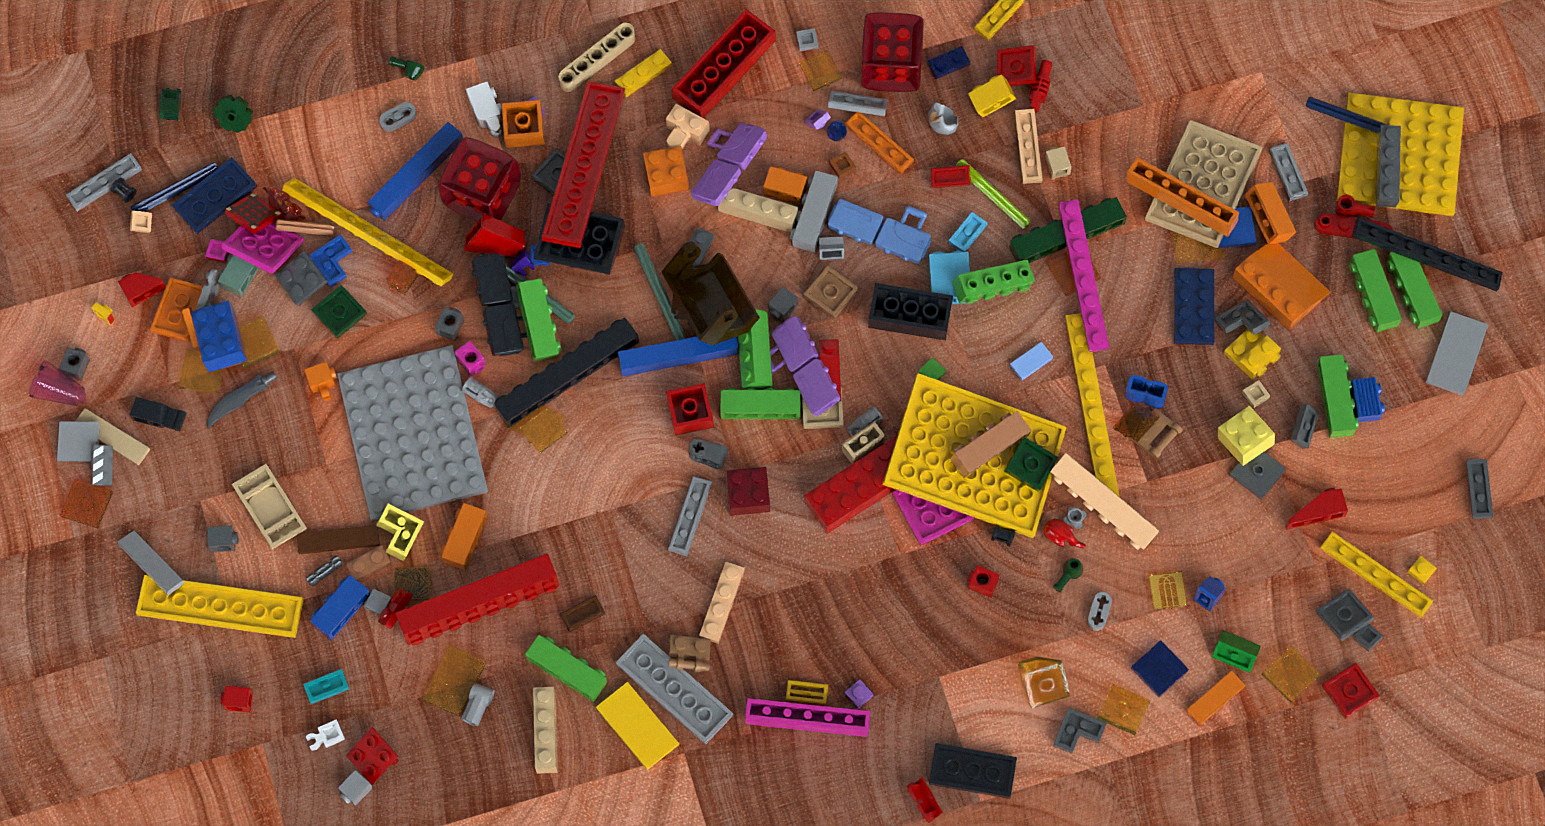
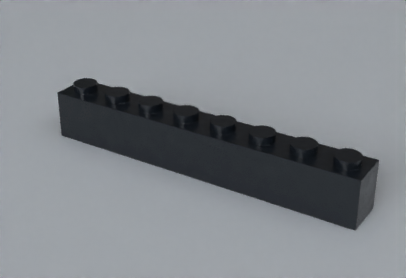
(566, 372)

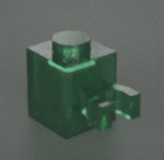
(170, 104)

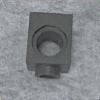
(782, 304)
(449, 331)
(74, 371)
(222, 538)

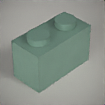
(237, 275)

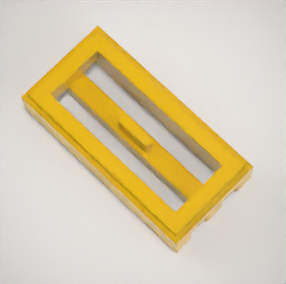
(806, 693)

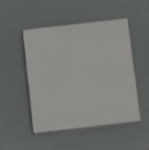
(76, 440)

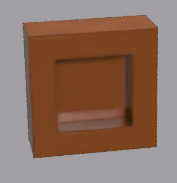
(842, 165)

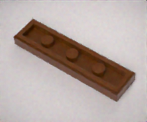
(338, 539)

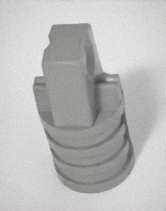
(479, 392)
(870, 416)

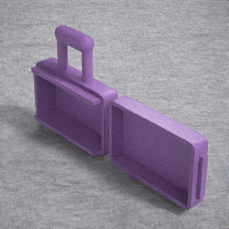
(732, 157)
(802, 360)

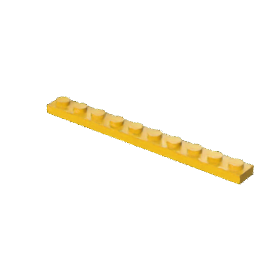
(367, 231)
(1091, 403)

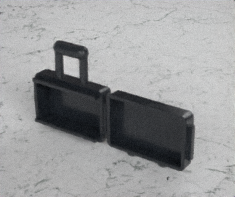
(499, 318)

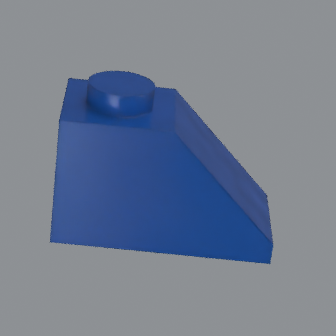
(1209, 593)

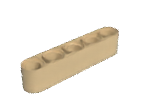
(599, 49)

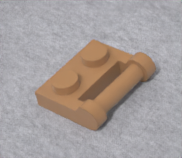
(1154, 431)

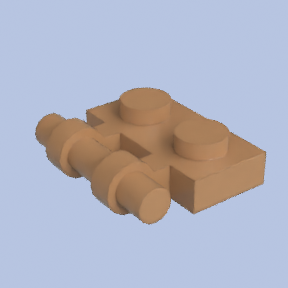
(689, 648)

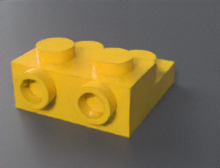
(1253, 353)

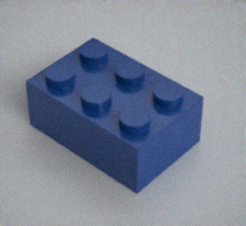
(218, 336)

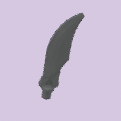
(238, 397)

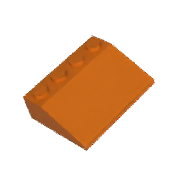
(1280, 284)

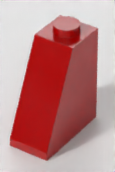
(494, 236)

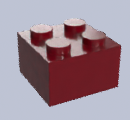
(748, 491)

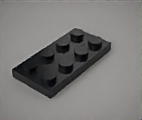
(972, 770)

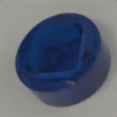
(836, 131)

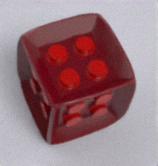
(892, 52)
(479, 180)

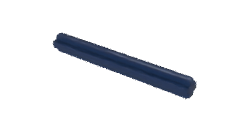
(1343, 114)
(174, 188)

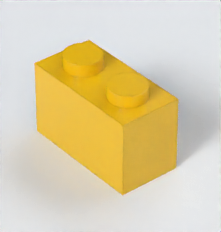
(991, 95)

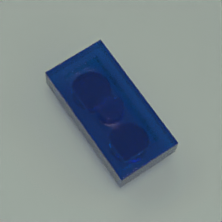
(948, 62)

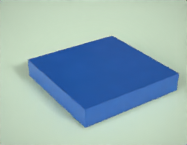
(1243, 232)

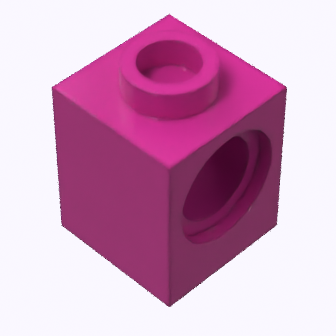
(469, 350)

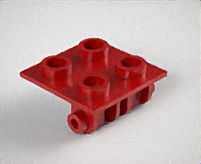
(372, 756)

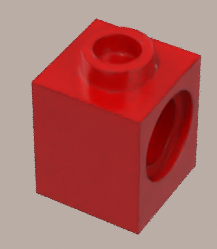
(985, 589)
(237, 699)

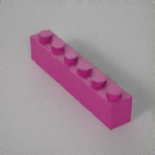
(807, 717)

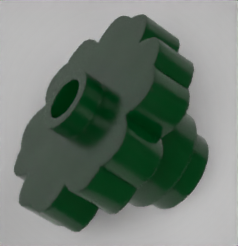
(233, 113)

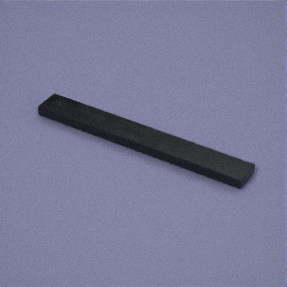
(1427, 254)

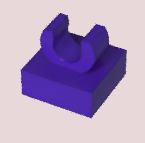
(520, 262)

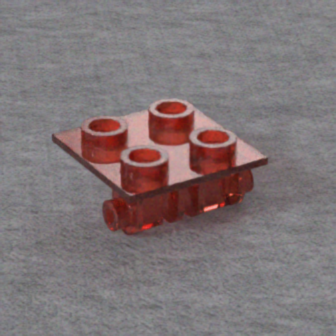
(280, 201)

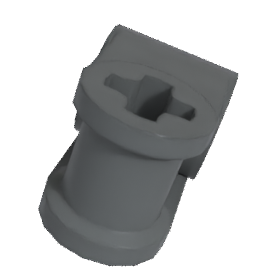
(710, 453)

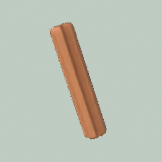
(304, 227)

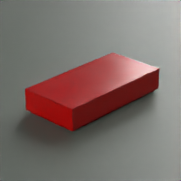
(950, 176)

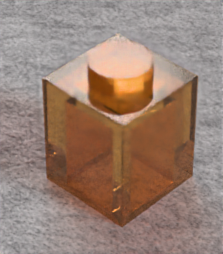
(401, 278)

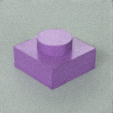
(817, 119)
(858, 694)

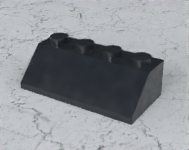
(910, 311)

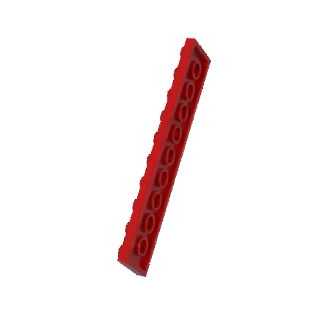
(583, 164)

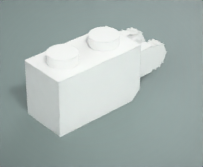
(485, 108)

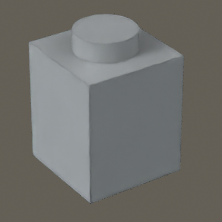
(354, 788)

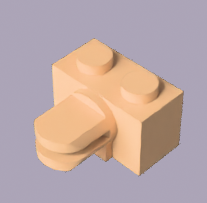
(685, 127)

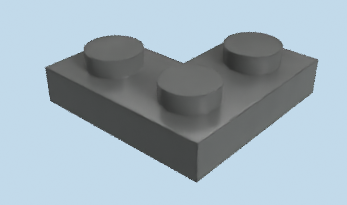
(1242, 314)
(1076, 725)

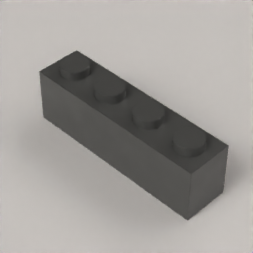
(1388, 166)

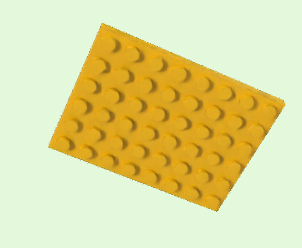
(938, 422)

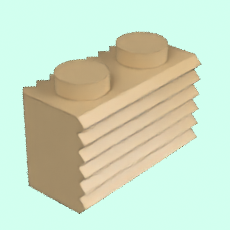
(863, 442)

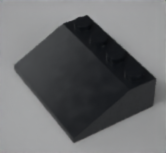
(598, 246)

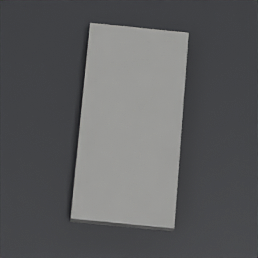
(1457, 353)

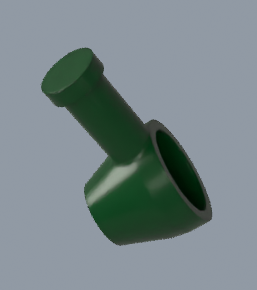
(412, 69)
(1069, 573)

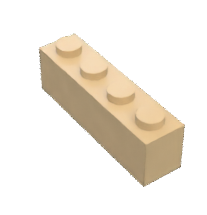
(759, 209)
(545, 730)

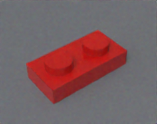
(398, 602)

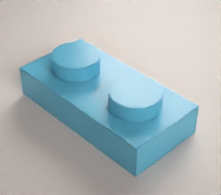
(968, 232)

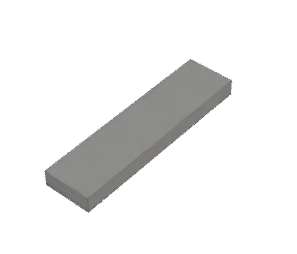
(102, 182)
(690, 516)
(150, 562)

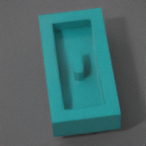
(326, 686)

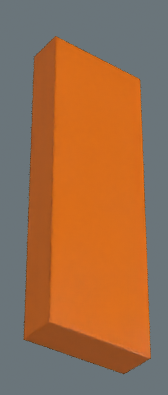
(1215, 698)

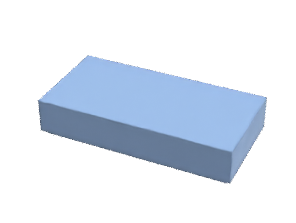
(1031, 361)

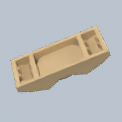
(269, 506)

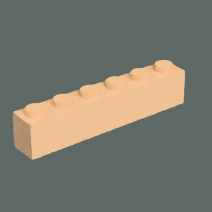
(1105, 501)

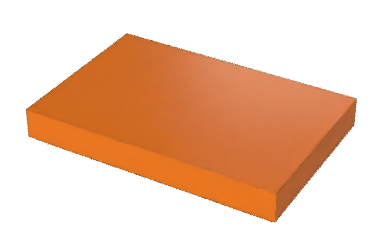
(169, 316)

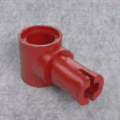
(1354, 207)

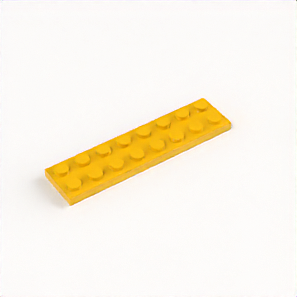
(222, 607)

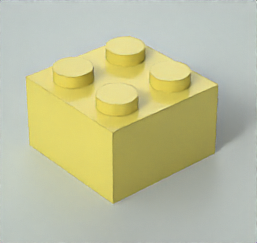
(1246, 435)

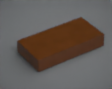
(582, 613)

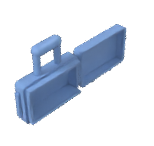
(891, 237)

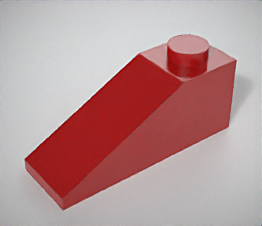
(831, 359)
(1324, 507)

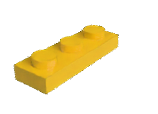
(643, 72)

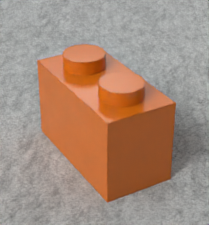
(785, 185)

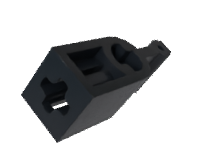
(157, 414)

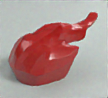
(1058, 532)

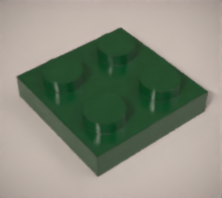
(339, 311)
(1031, 464)

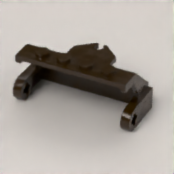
(708, 296)

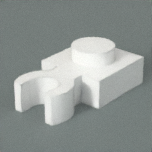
(328, 734)

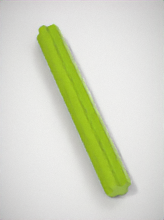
(992, 193)

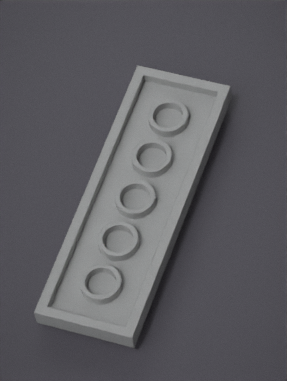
(674, 689)

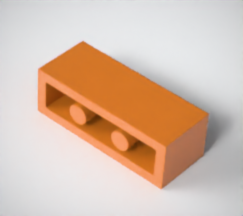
(1270, 213)
(463, 536)

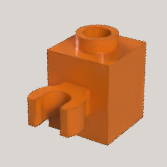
(320, 379)

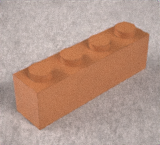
(990, 444)

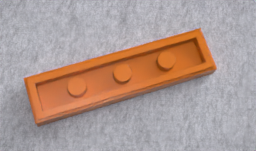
(879, 142)

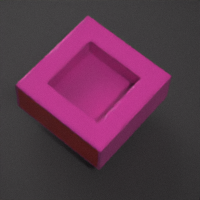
(216, 252)

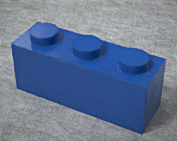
(339, 607)

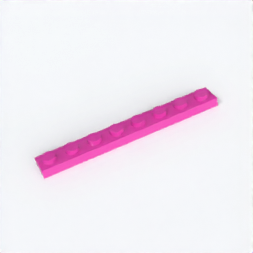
(1083, 276)

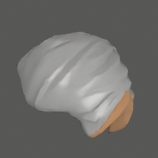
(942, 119)

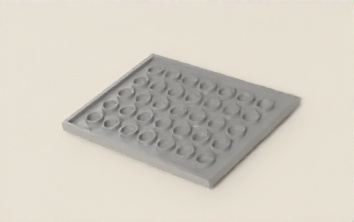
(412, 432)

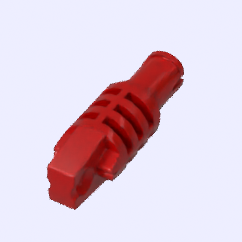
(1040, 88)

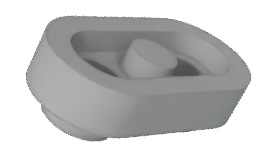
(397, 116)

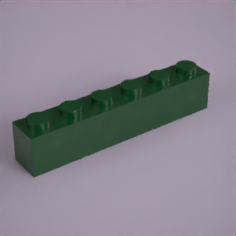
(1051, 238)

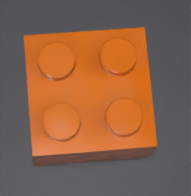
(523, 123)
(666, 171)

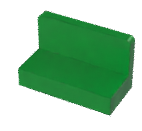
(1236, 651)

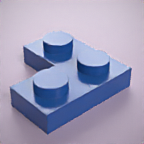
(327, 258)

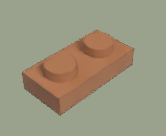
(369, 563)

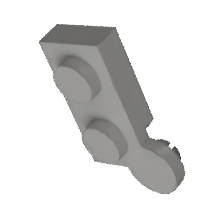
(208, 291)

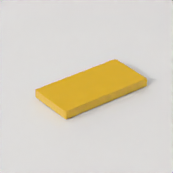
(637, 725)

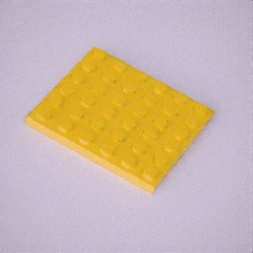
(1427, 153)

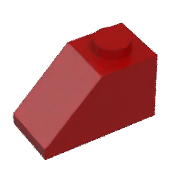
(140, 287)

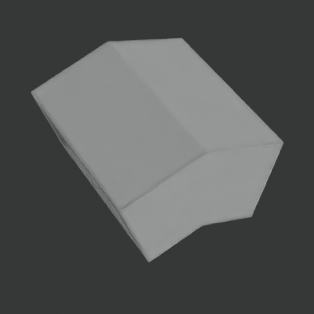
(831, 248)

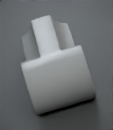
(479, 699)

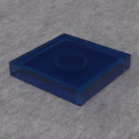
(1159, 668)

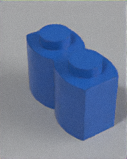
(1150, 392)

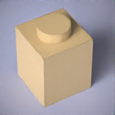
(1058, 162)

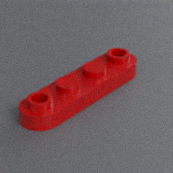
(1340, 225)

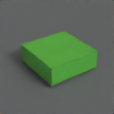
(932, 369)

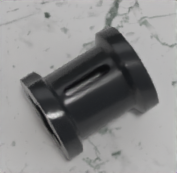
(120, 184)
(1003, 535)

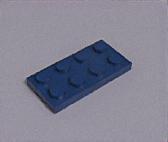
(213, 195)
(1194, 306)

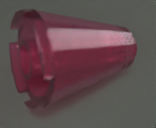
(56, 386)

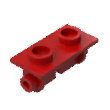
(926, 802)

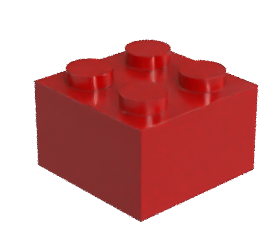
(690, 409)

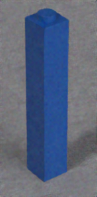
(415, 172)
(674, 354)

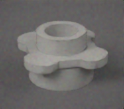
(1077, 523)

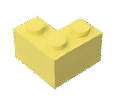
(403, 526)

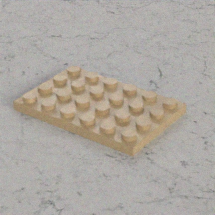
(1212, 164)

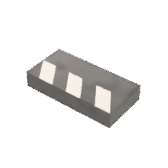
(101, 465)

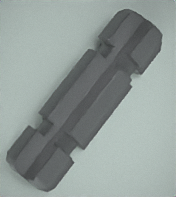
(324, 570)

